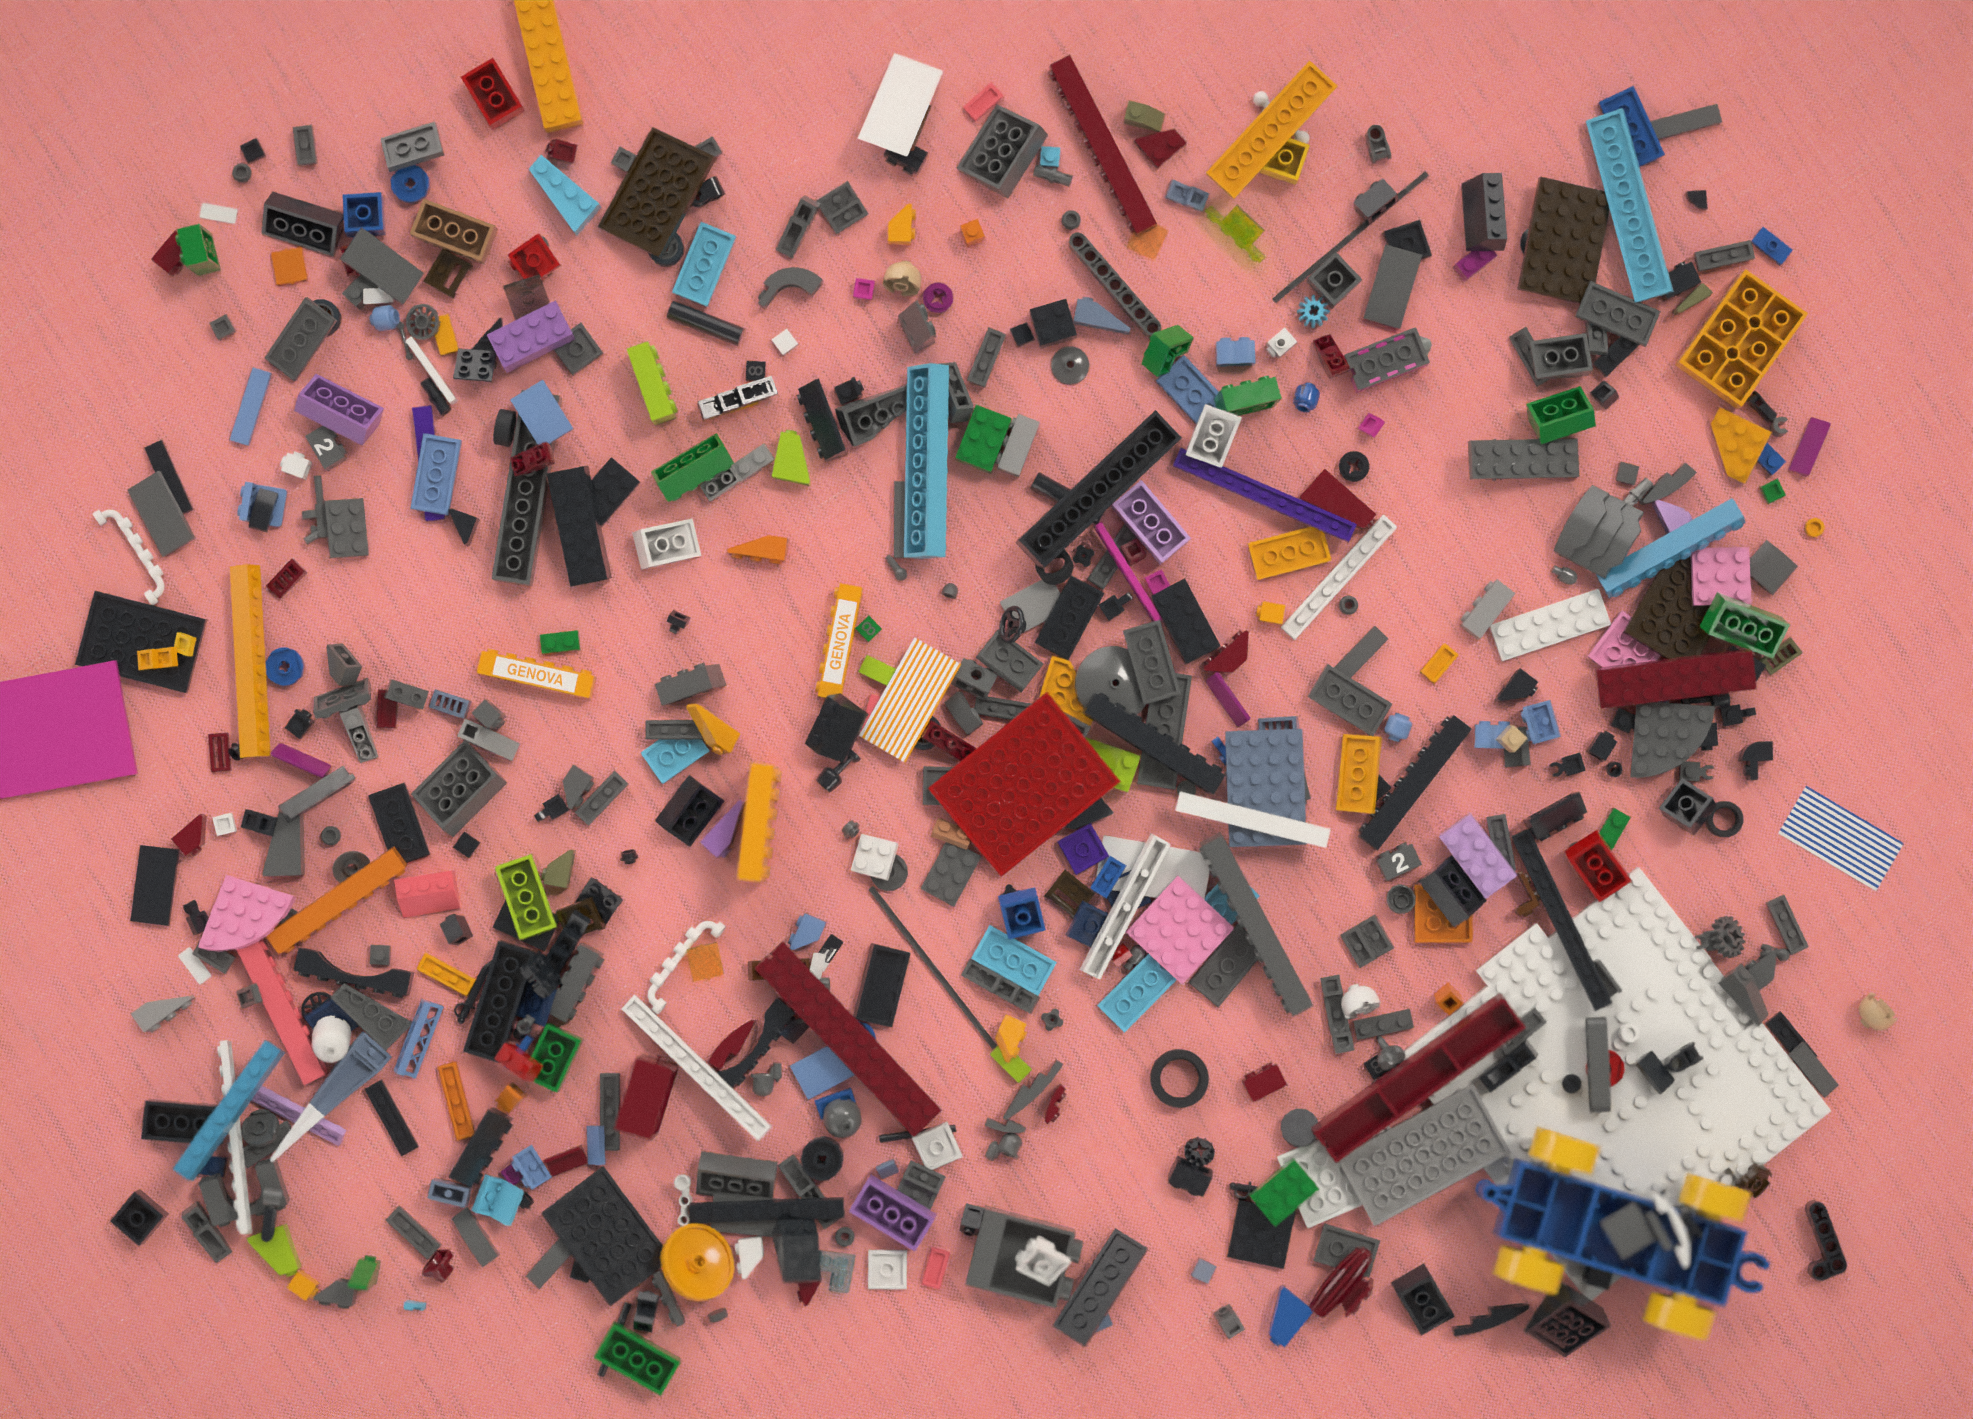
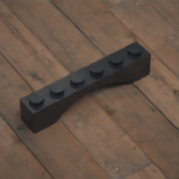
(315, 963)
(777, 1015)

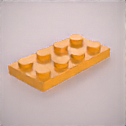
(1288, 552)
(1359, 773)

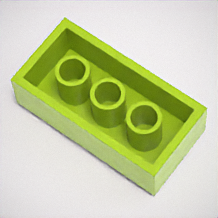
(651, 382)
(526, 897)

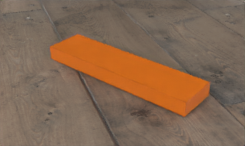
(456, 1100)

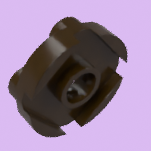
(1754, 1180)

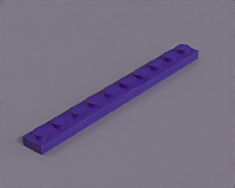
(1267, 496)

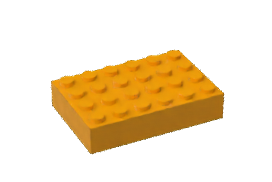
(1741, 339)
(758, 822)

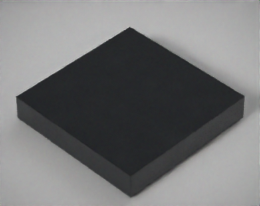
(1409, 238)

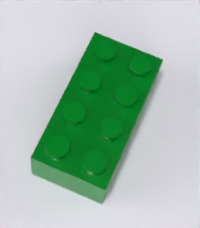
(692, 468)
(1745, 625)
(637, 1358)

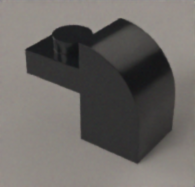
(1752, 754)
(646, 1311)

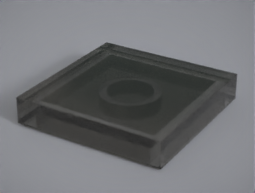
(526, 295)

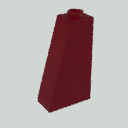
(1332, 496)

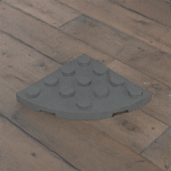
(1667, 735)

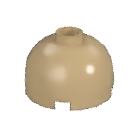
(902, 277)
(1876, 1013)

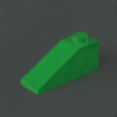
(365, 1273)

